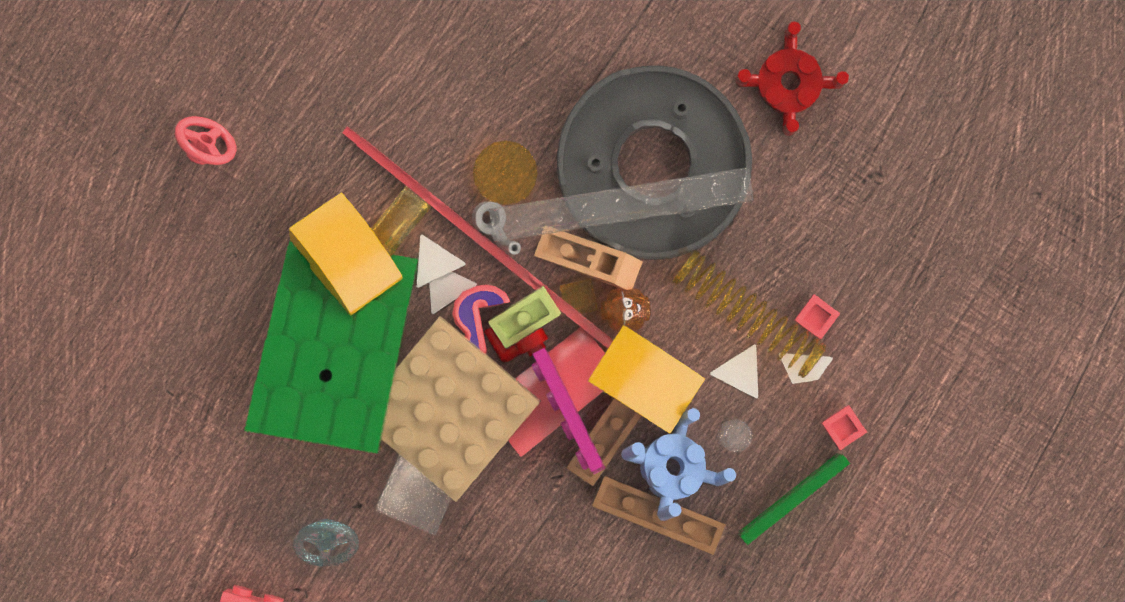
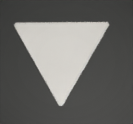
(434, 262)
(447, 289)
(740, 372)
(814, 374)

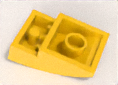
(345, 253)
(646, 379)

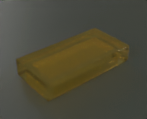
(400, 219)

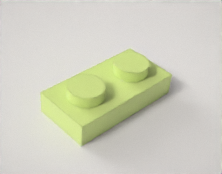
(524, 317)

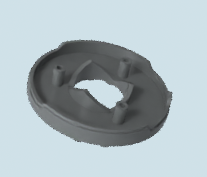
(645, 100)

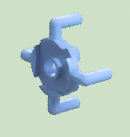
(691, 462)

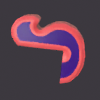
(467, 311)

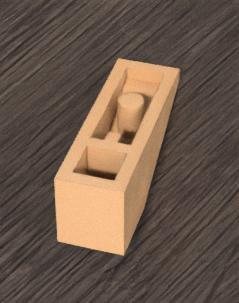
(589, 259)

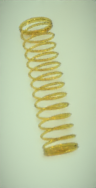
(818, 349)

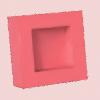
(816, 317)
(843, 427)

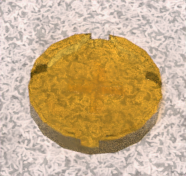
(505, 173)

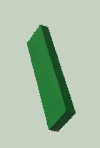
(793, 498)

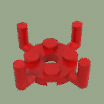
(795, 62)

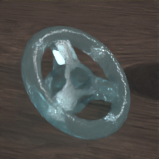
(326, 536)

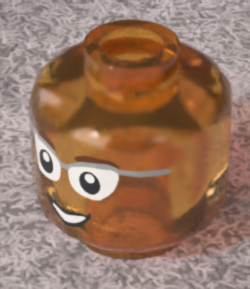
(626, 309)

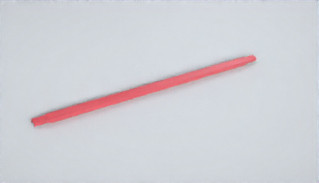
(476, 235)

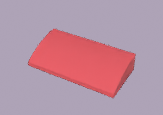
(575, 362)

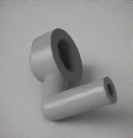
(507, 246)

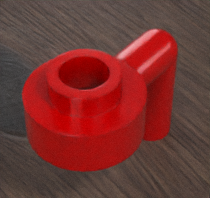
(529, 344)

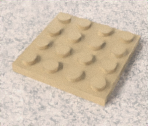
(452, 409)

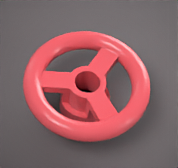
(202, 144)

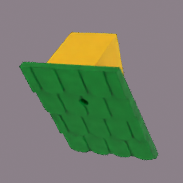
(315, 334)

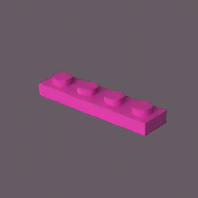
(573, 424)

